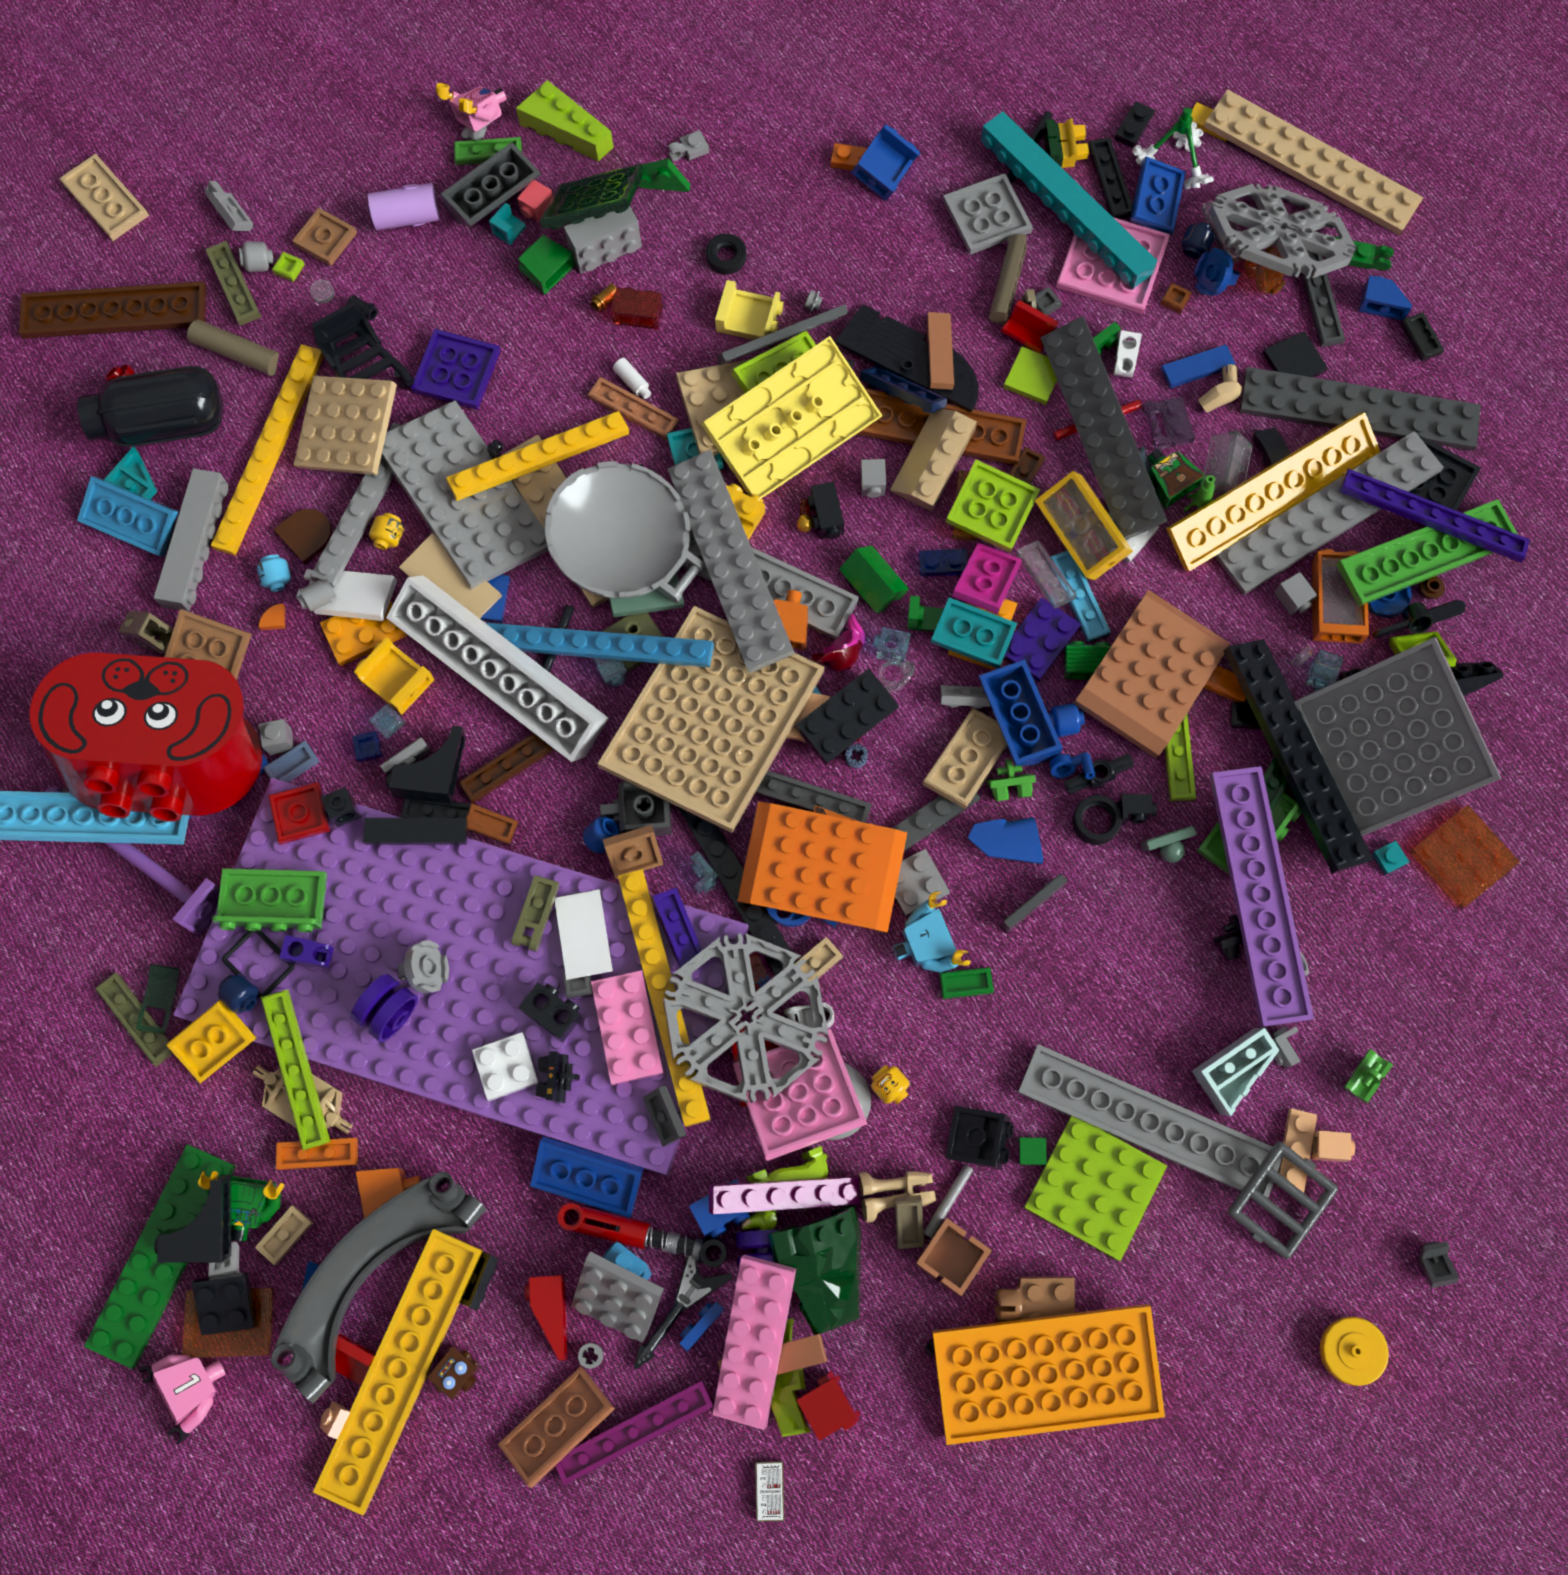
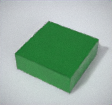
(1032, 1151)

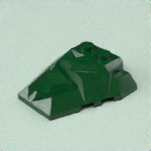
(826, 1267)

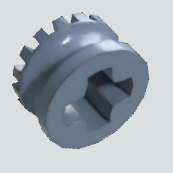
(859, 749)

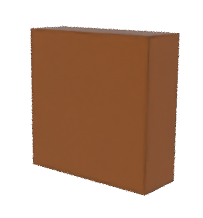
(1175, 298)

